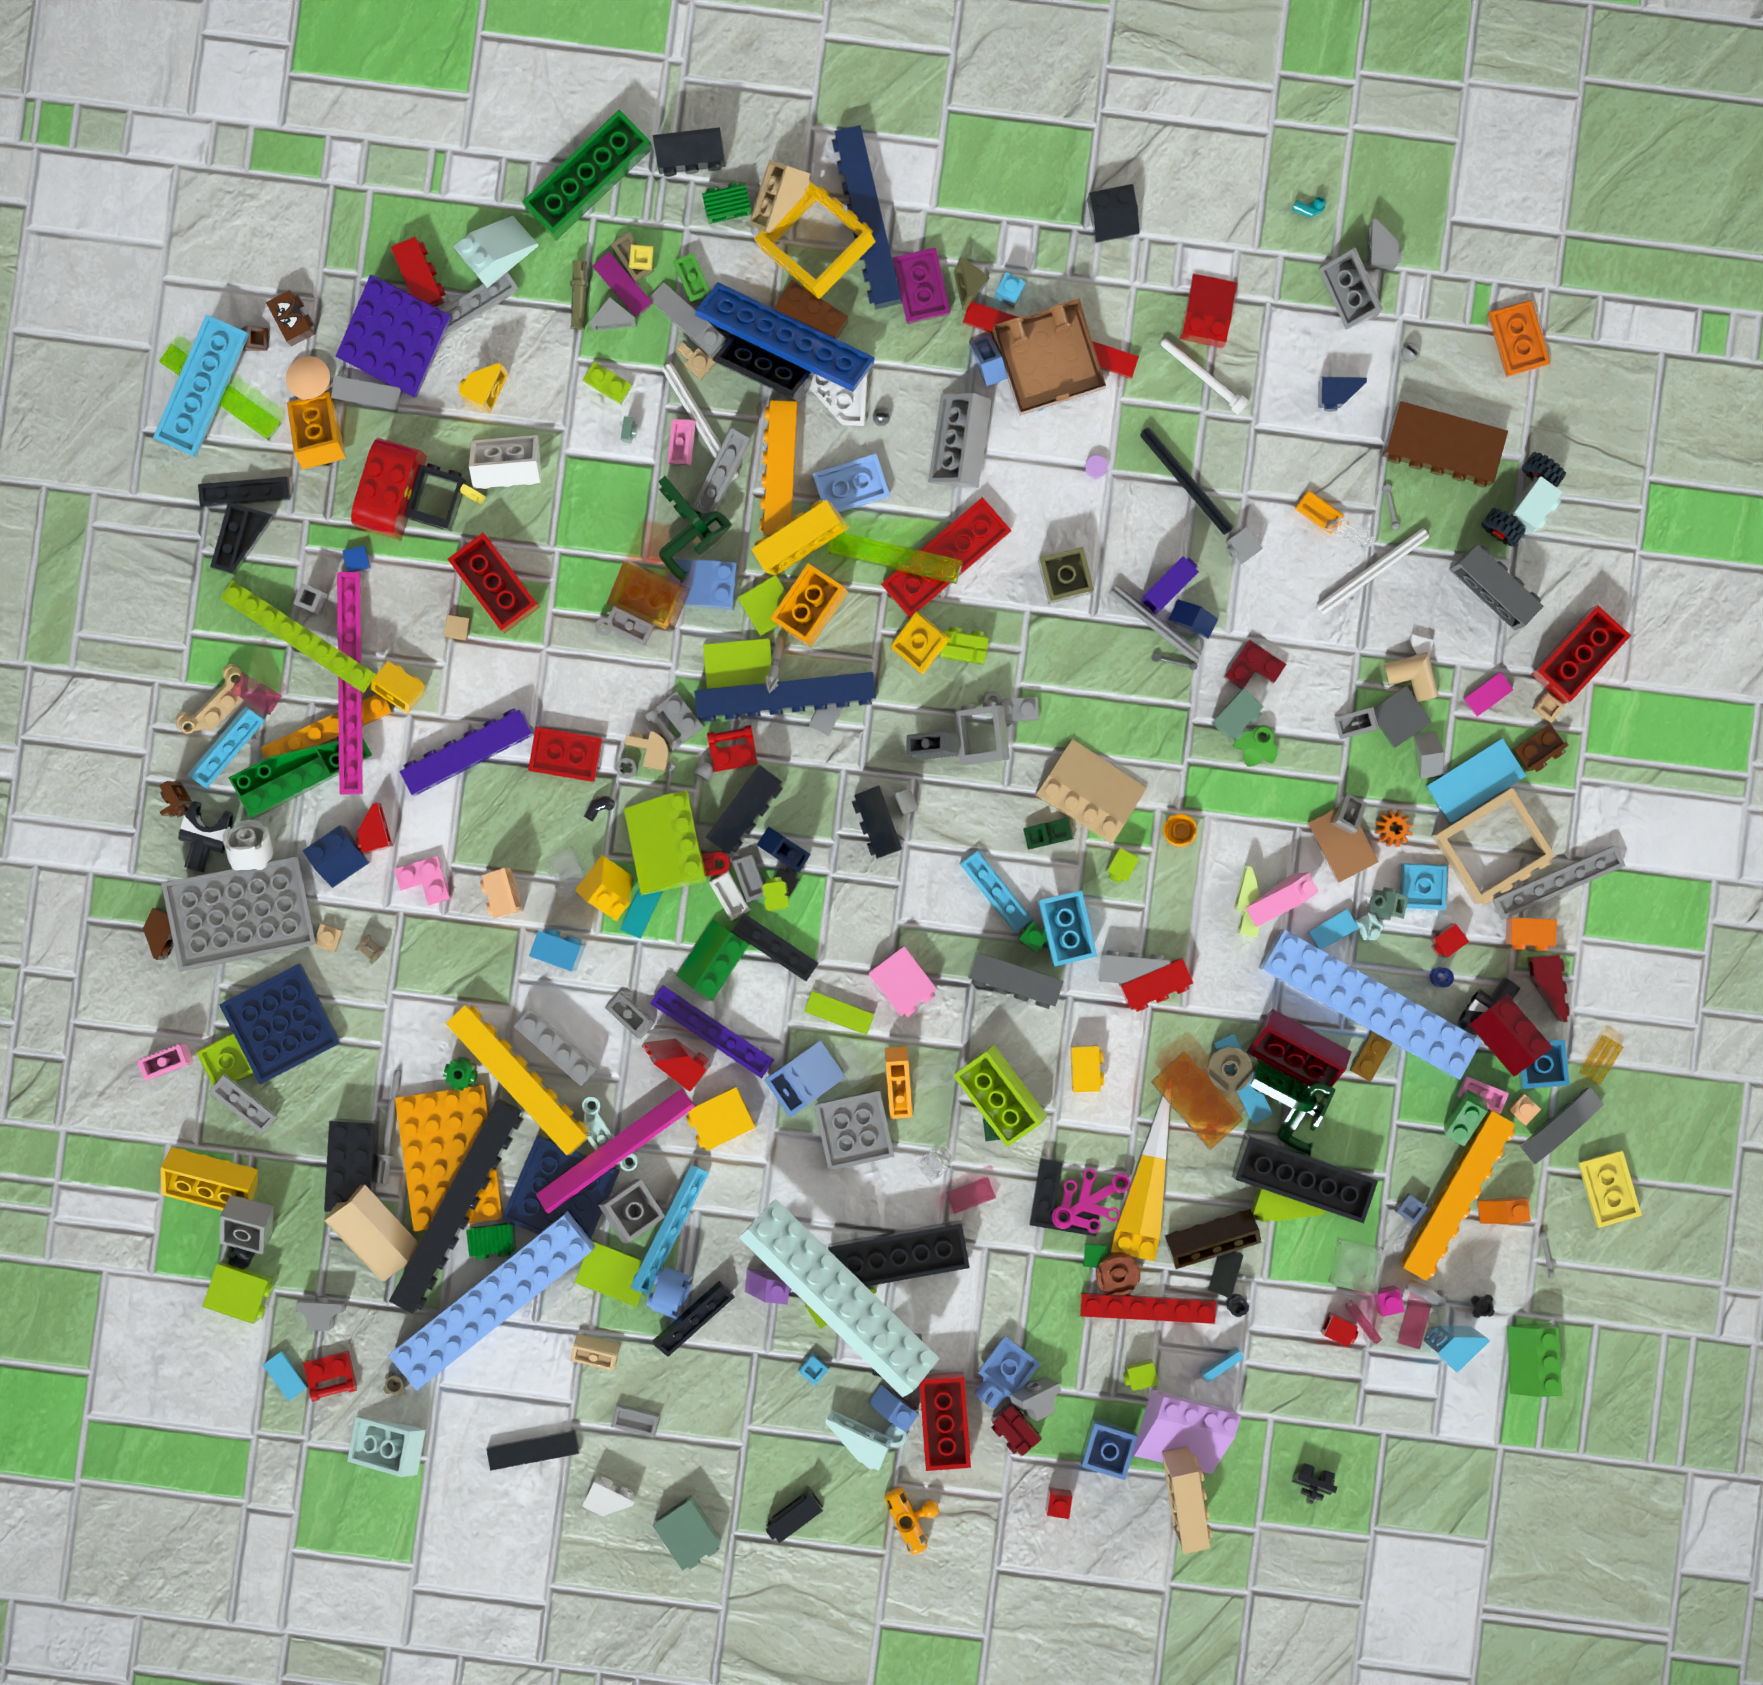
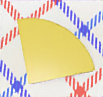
(472, 494)

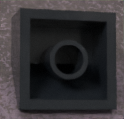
(1113, 213)

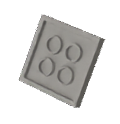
(854, 1130)

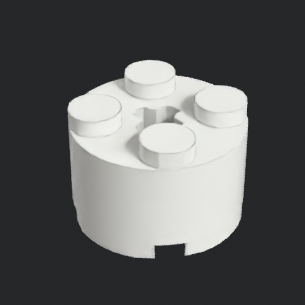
(248, 845)

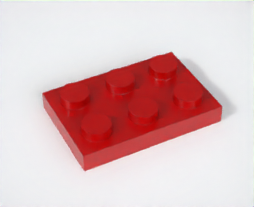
(565, 754)

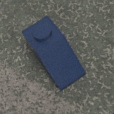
(1336, 391)
(783, 849)

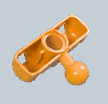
(912, 1532)

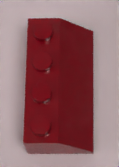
(1298, 1051)

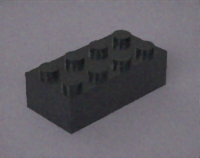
(350, 1159)

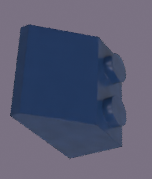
(336, 856)

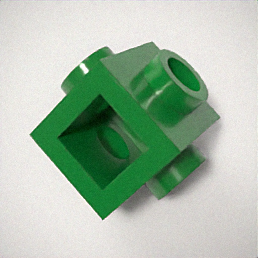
(468, 1071)

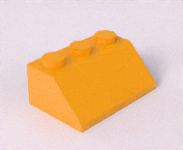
(809, 605)

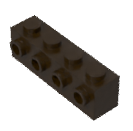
(1213, 1239)

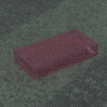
(256, 693)
(971, 1195)
(1363, 1322)
(1414, 1324)

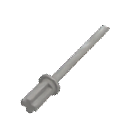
(384, 1159)

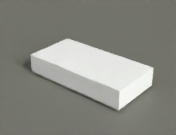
(729, 895)

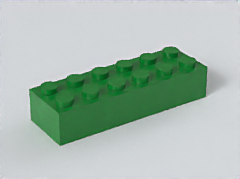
(587, 174)

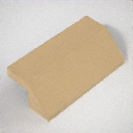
(372, 1233)

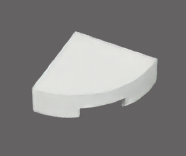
(1421, 644)

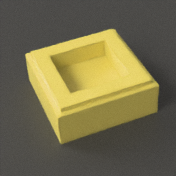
(641, 257)

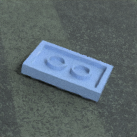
(852, 483)

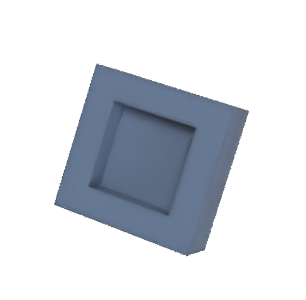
(1411, 1209)

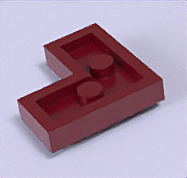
(1252, 660)

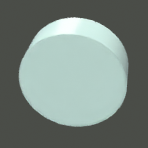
(898, 1435)

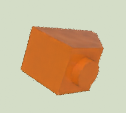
(1504, 1210)

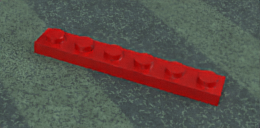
(1148, 1308)

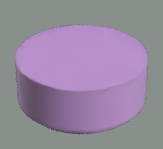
(1096, 466)

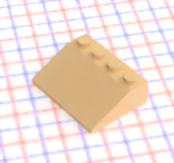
(1091, 791)

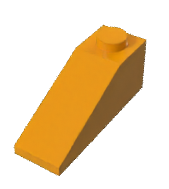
(898, 1082)

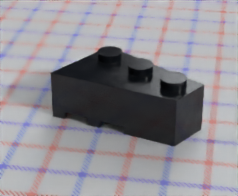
(238, 536)

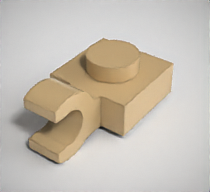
(697, 362)

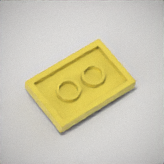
(1609, 1188)

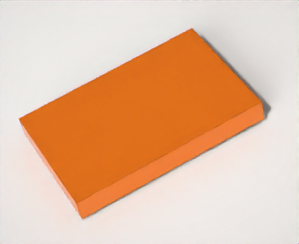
(1519, 338)

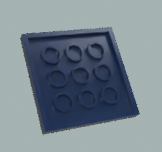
(280, 1023)
(542, 1167)

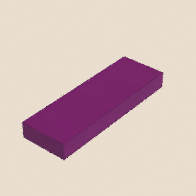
(622, 284)

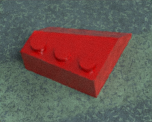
(678, 1061)

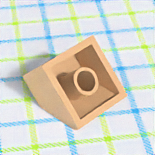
(501, 893)

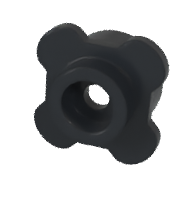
(1488, 1310)

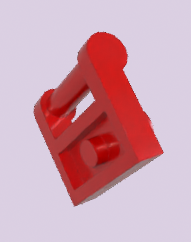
(733, 756)
(330, 1368)

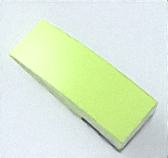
(1246, 894)

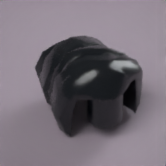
(239, 1257)

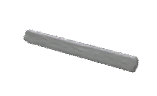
(1155, 623)

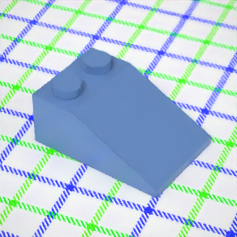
(710, 583)

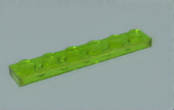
(232, 400)
(896, 557)

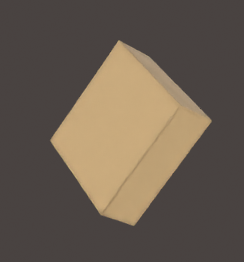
(456, 627)
(1548, 707)

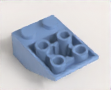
(804, 1078)

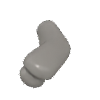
(1427, 1293)

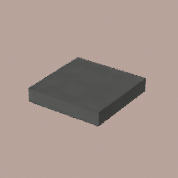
(1400, 716)

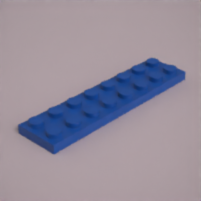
(785, 336)

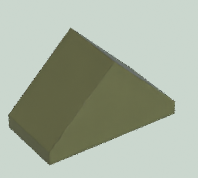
(969, 282)

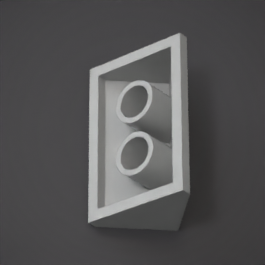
(1351, 289)

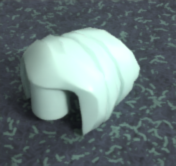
(1369, 926)

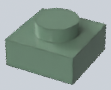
(629, 430)

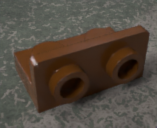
(1540, 748)
(178, 798)

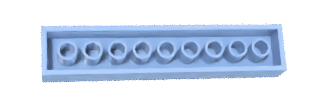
(1370, 1004)
(492, 1300)

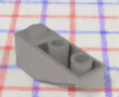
(1124, 968)

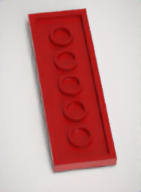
(963, 540)

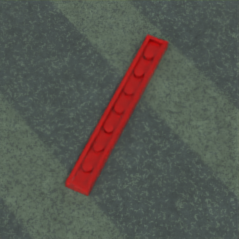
(1108, 357)

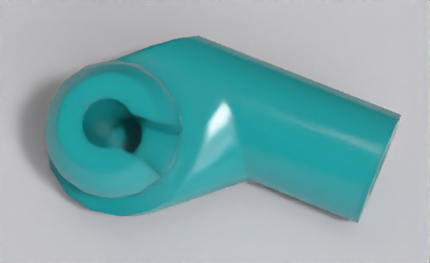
(1311, 209)

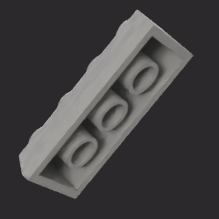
(959, 440)

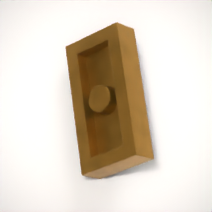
(1371, 1056)

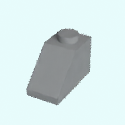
(1382, 247)

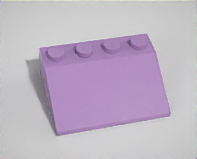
(1182, 1422)

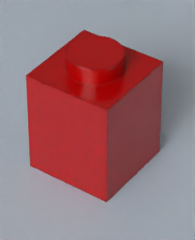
(1448, 940)
(1339, 1329)
(1058, 1503)

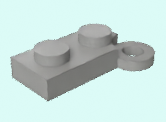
(626, 625)
(1018, 708)

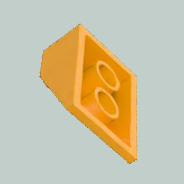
(315, 431)

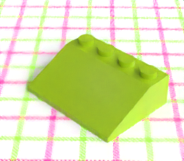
(665, 843)

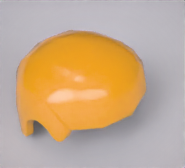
(1180, 830)

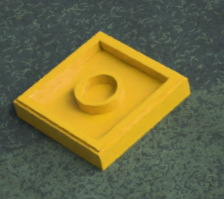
(919, 642)

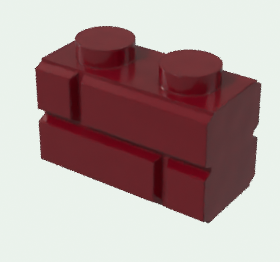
(1016, 1429)

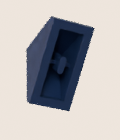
(1193, 618)

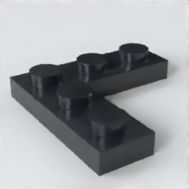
(1045, 1199)

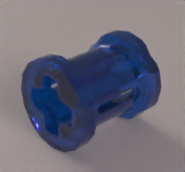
(1447, 973)

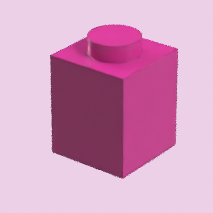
(1389, 1301)

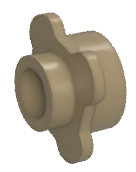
(390, 1387)

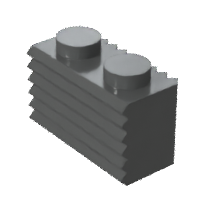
(932, 745)

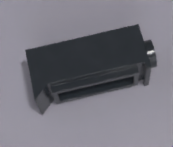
(794, 1516)

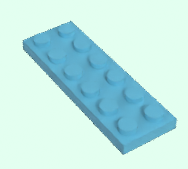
(201, 385)

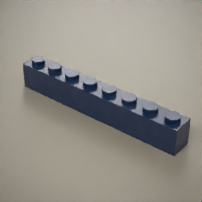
(865, 205)
(788, 695)

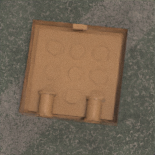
(1049, 357)

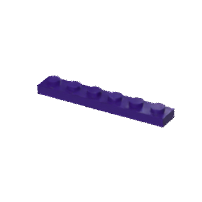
(712, 1031)

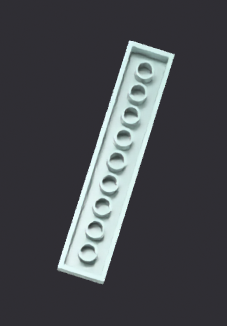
(839, 1298)

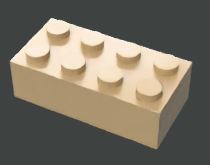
(1187, 1499)

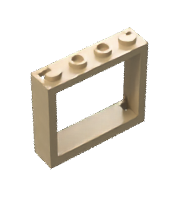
(1506, 884)

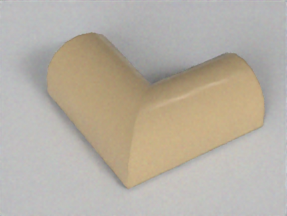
(1418, 670)

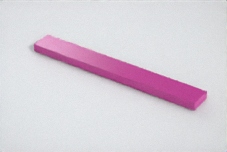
(615, 1150)

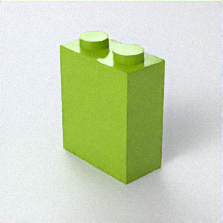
(238, 1292)

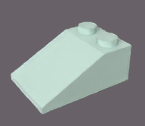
(495, 249)
(386, 1446)

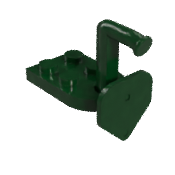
(698, 528)
(1295, 1095)

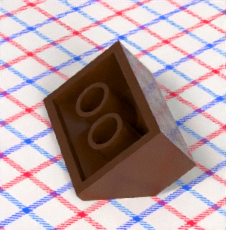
(810, 310)

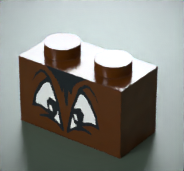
(291, 318)

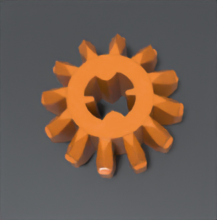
(1390, 835)

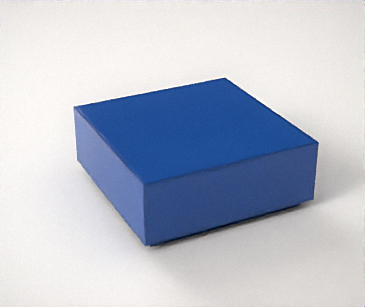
(356, 559)

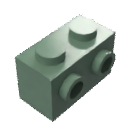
(1237, 715)

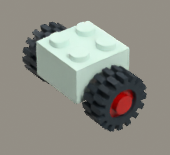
(1533, 504)

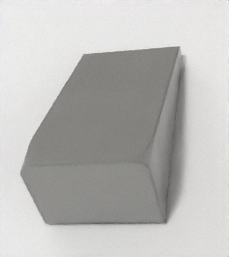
(906, 802)
(630, 1015)

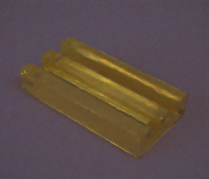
(1584, 1071)

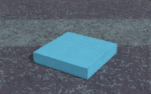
(1424, 885)

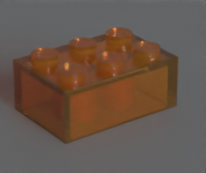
(648, 595)

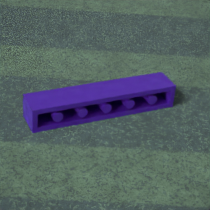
(467, 752)

